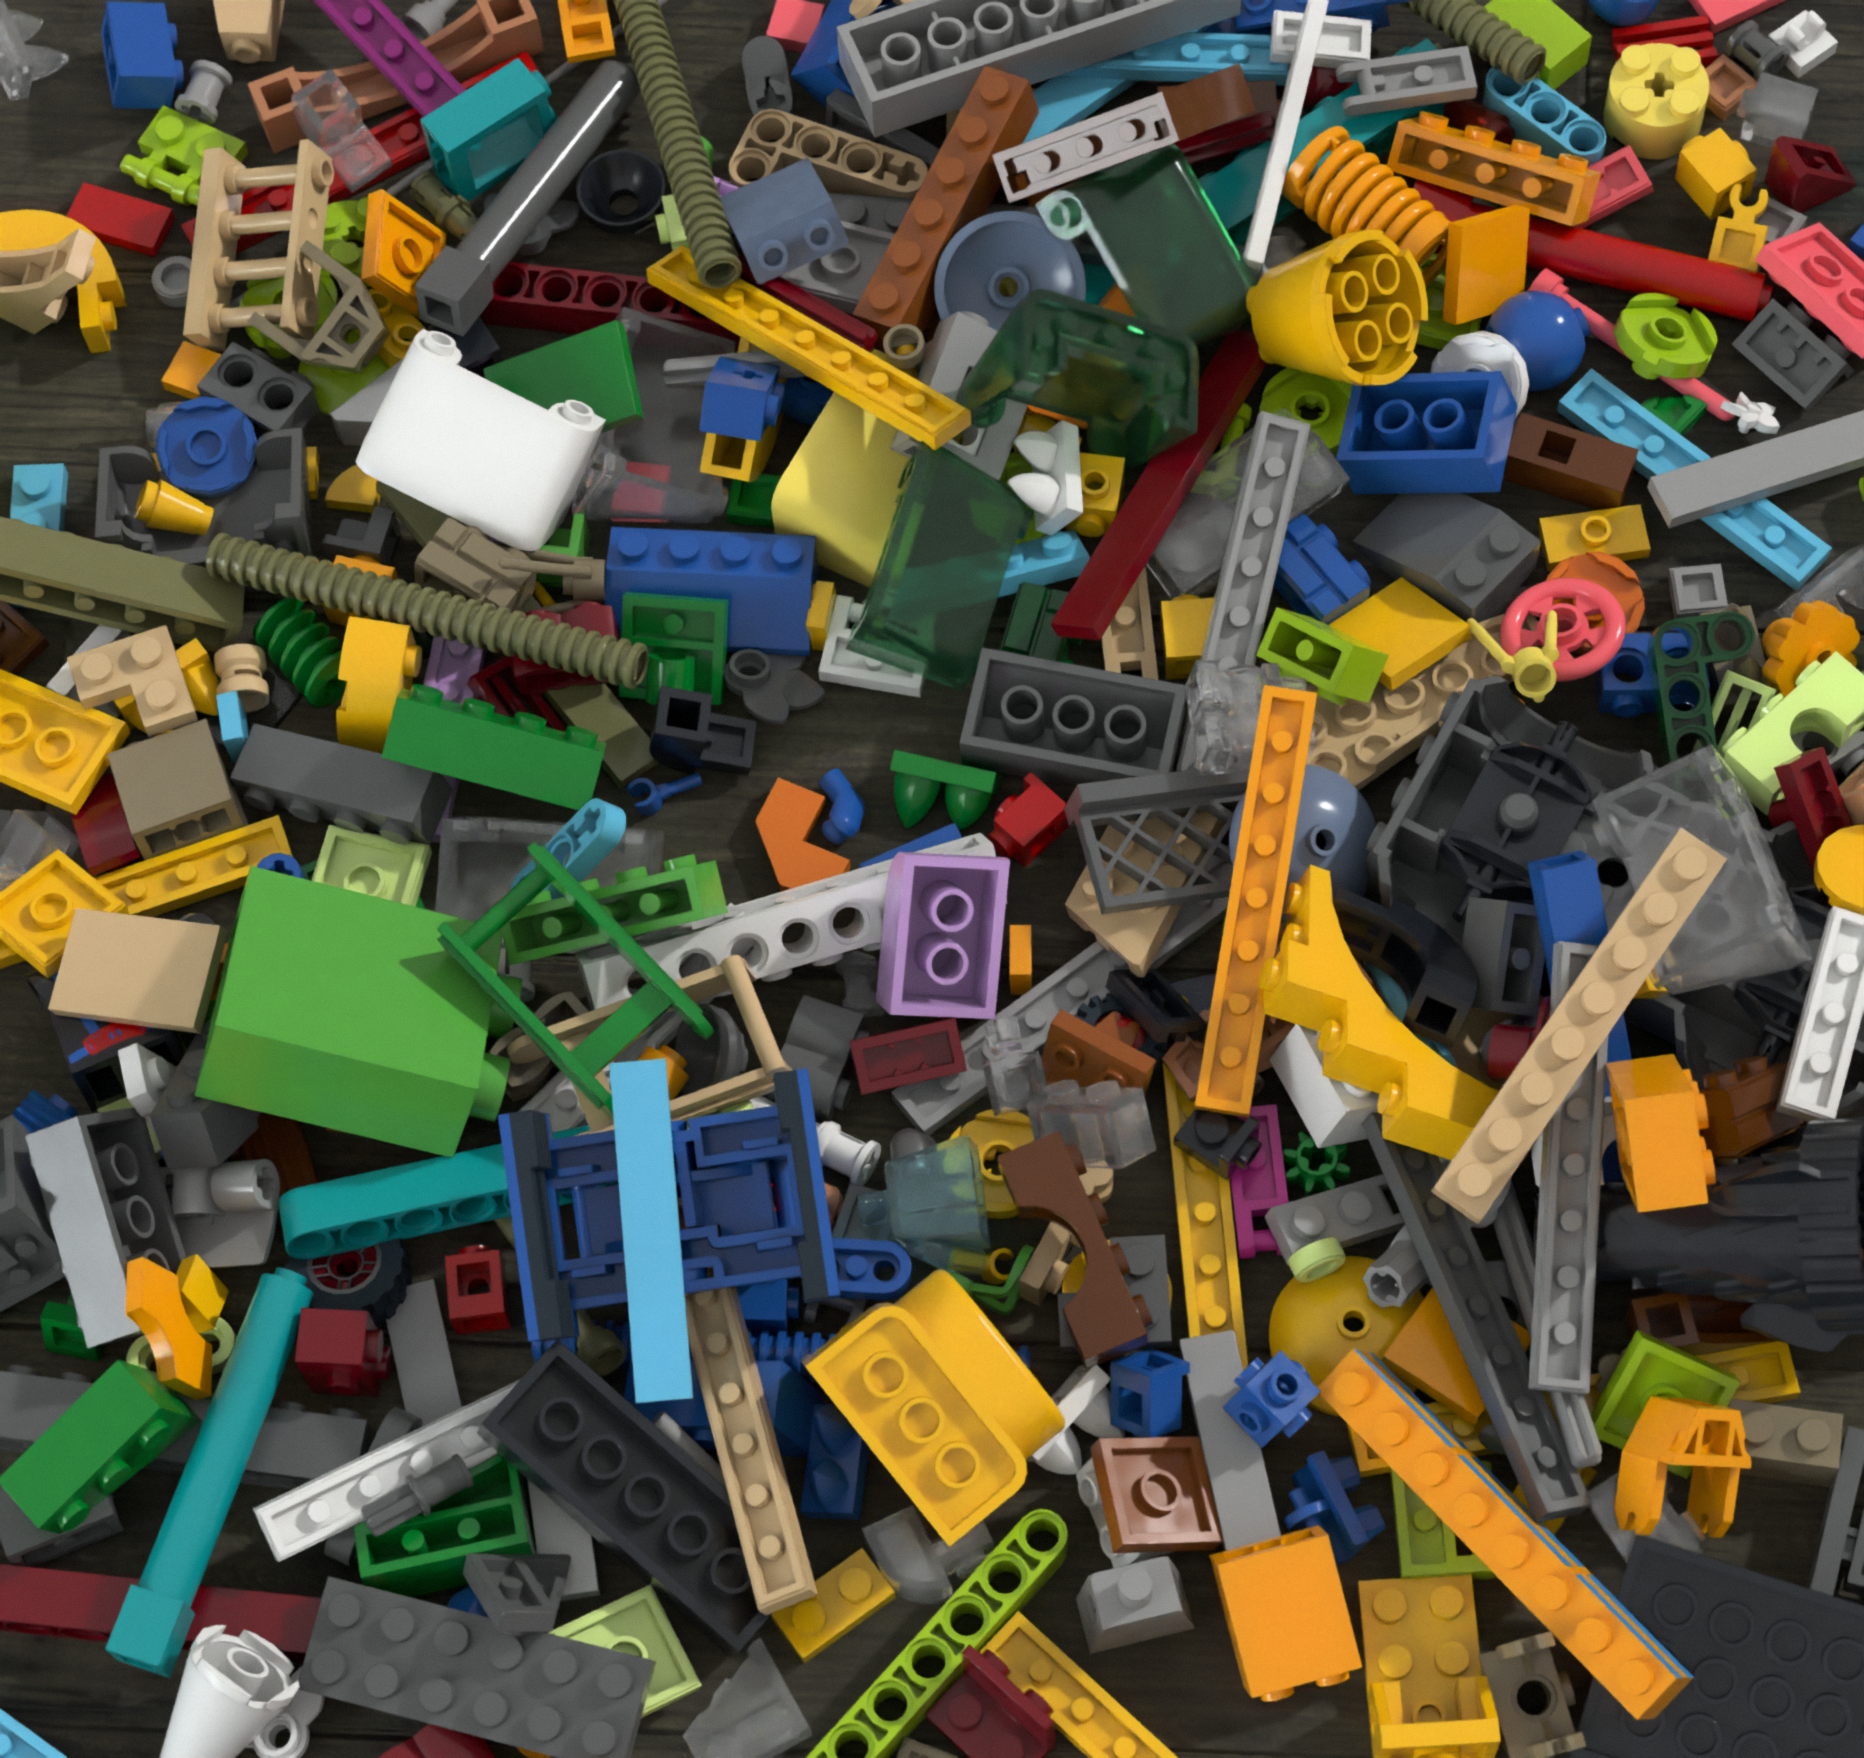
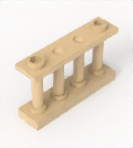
(220, 227)

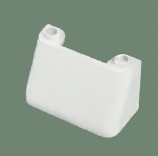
(478, 446)

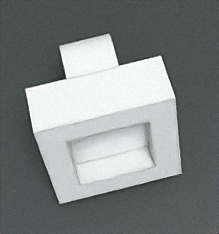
(1806, 41)

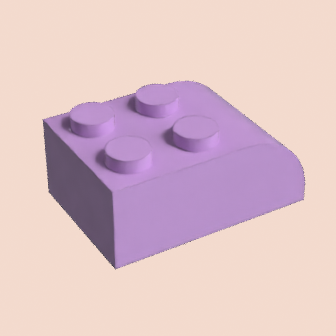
(942, 935)

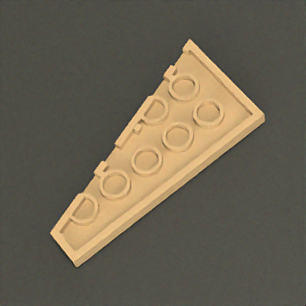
(1373, 736)

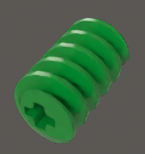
(302, 650)

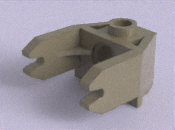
(352, 313)
(1522, 1733)

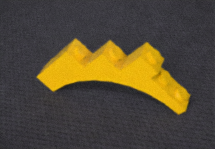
(1362, 1042)

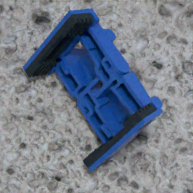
(731, 1197)

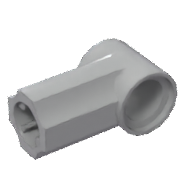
(1396, 1273)

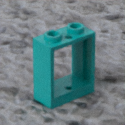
(488, 129)

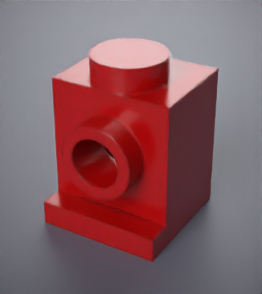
(1028, 822)
(483, 1311)

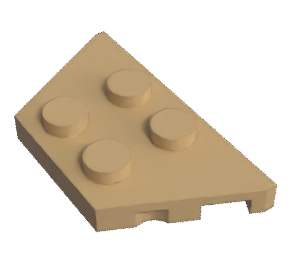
(1140, 932)

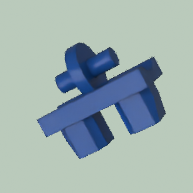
(1323, 1501)

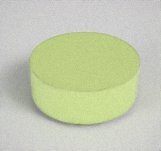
(1317, 1260)

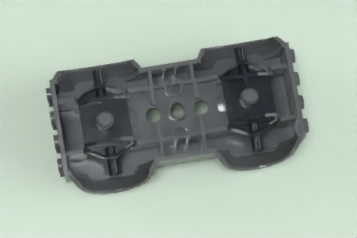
(1520, 790)

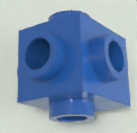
(1272, 1398)

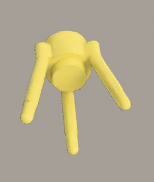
(1529, 667)

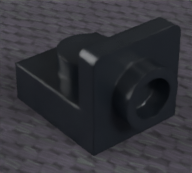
(1219, 1141)

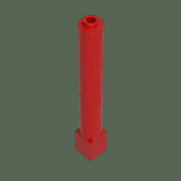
(1623, 262)

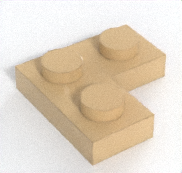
(137, 666)

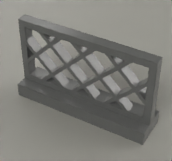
(1151, 797)

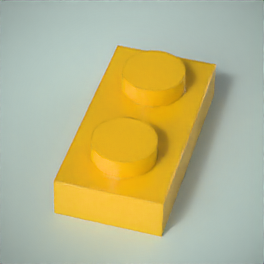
(843, 1601)

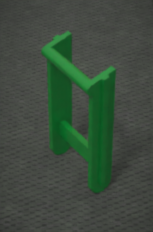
(614, 1033)

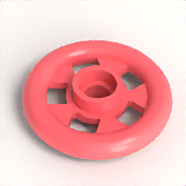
(1589, 600)

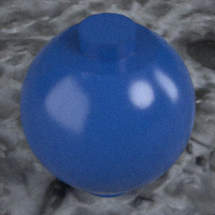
(1545, 335)

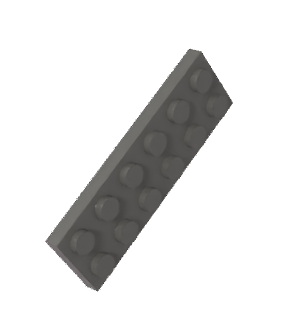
(472, 1679)

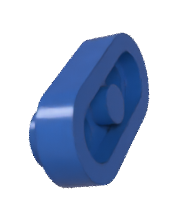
(860, 1261)

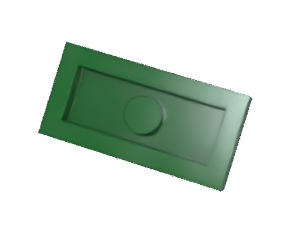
(920, 779)

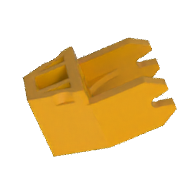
(1682, 1434)

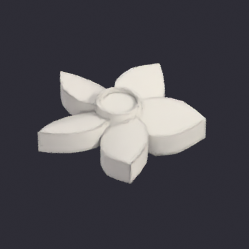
(1752, 415)

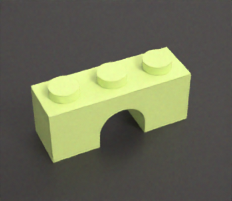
(1825, 702)

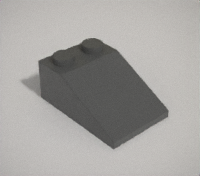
(1451, 550)

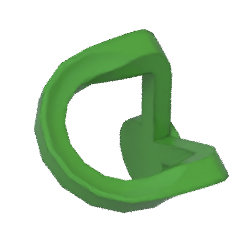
(985, 1294)

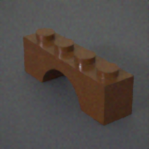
(1048, 1187)

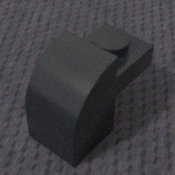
(692, 737)

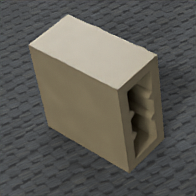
(175, 789)

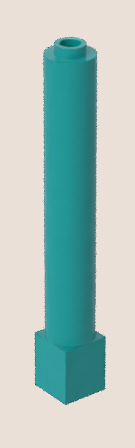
(159, 1609)

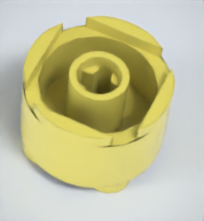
(1656, 99)

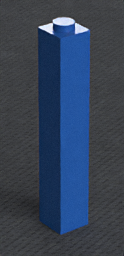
(1573, 911)

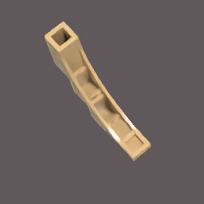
(37, 280)

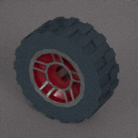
(374, 1287)

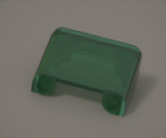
(1159, 243)
(1094, 365)
(940, 568)

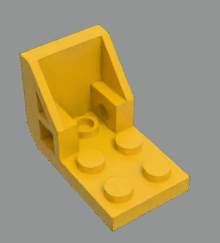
(1425, 1669)

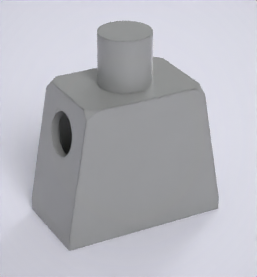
(1133, 1604)

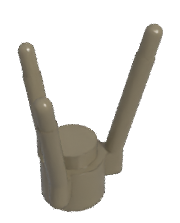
(581, 575)

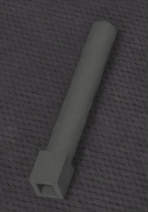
(461, 279)

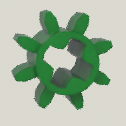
(1312, 1180)

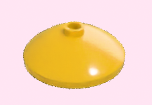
(1311, 1317)

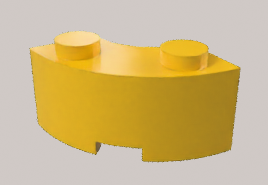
(376, 665)

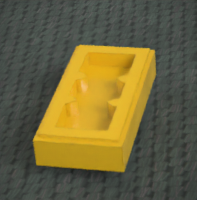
(1610, 531)

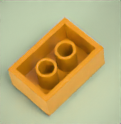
(1658, 1133)

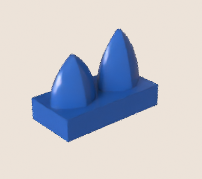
(834, 1467)

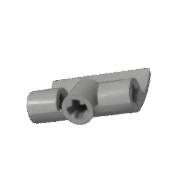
(225, 1211)

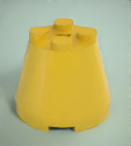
(1342, 310)

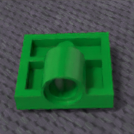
(682, 640)

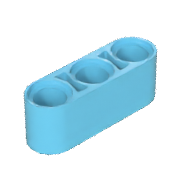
(1536, 101)

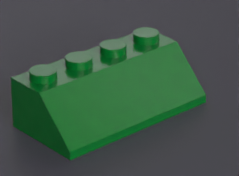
(492, 748)

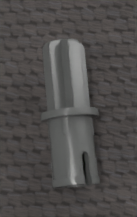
(416, 1495)

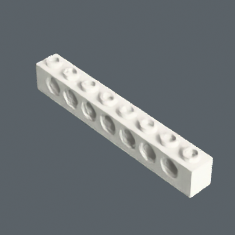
(764, 920)

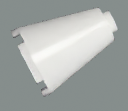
(227, 1695)

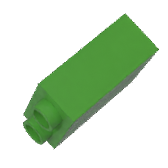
(353, 1017)

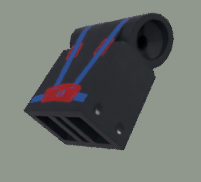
(94, 1045)

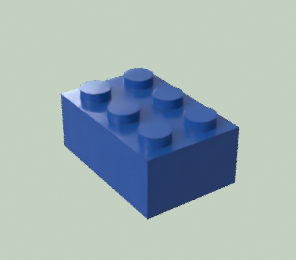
(1428, 434)

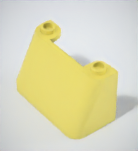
(843, 487)

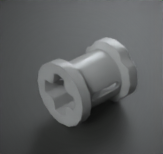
(204, 91)

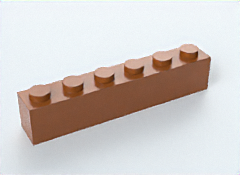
(951, 196)

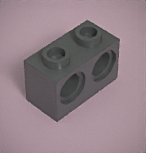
(265, 391)

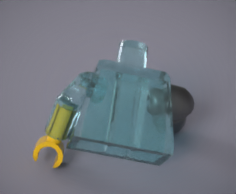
(936, 1204)

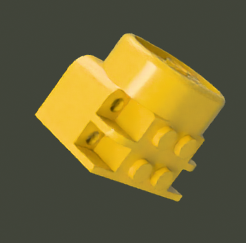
(939, 1401)

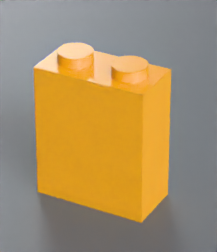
(1286, 1613)

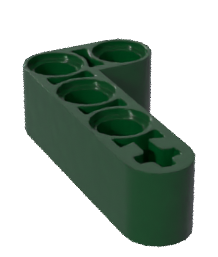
(1692, 671)

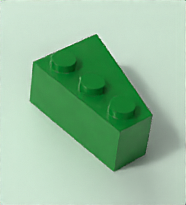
(97, 1446)
(432, 1550)

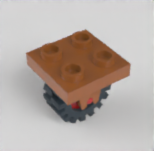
(1101, 1046)

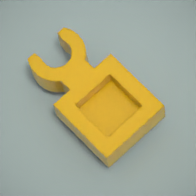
(1740, 239)

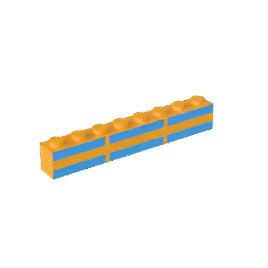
(1504, 1535)

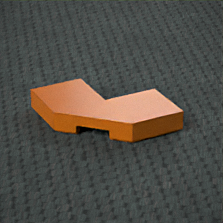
(784, 831)

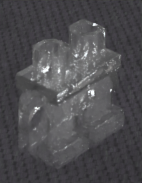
(1226, 712)

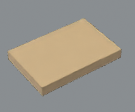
(138, 970)

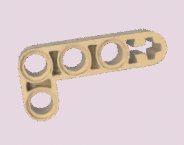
(889, 170)

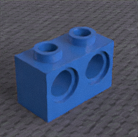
(1638, 697)

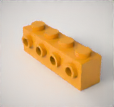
(1494, 170)

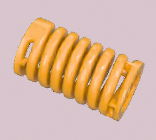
(1365, 198)

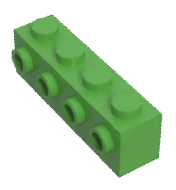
(636, 903)

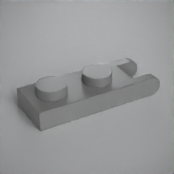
(1409, 80)
(1347, 1213)

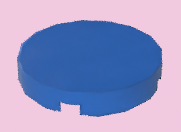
(206, 447)

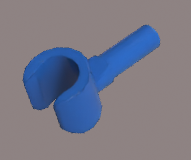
(660, 792)

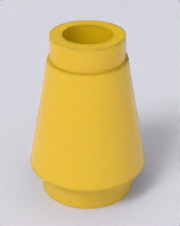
(171, 509)

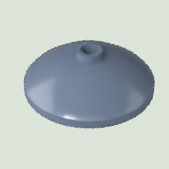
(1002, 247)
(1343, 817)

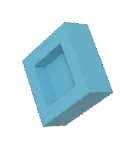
(232, 723)

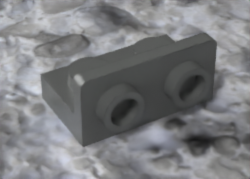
(1792, 354)

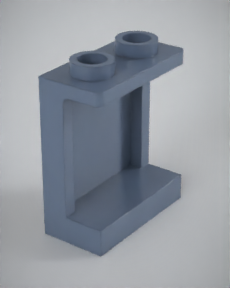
(784, 221)

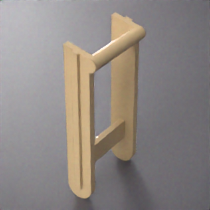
(730, 975)

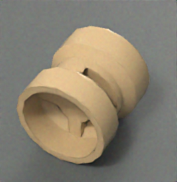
(241, 671)

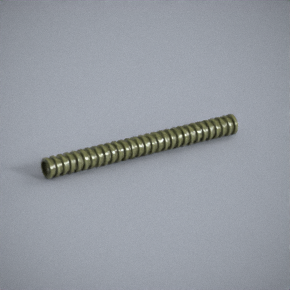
(1484, 35)
(680, 143)
(427, 610)

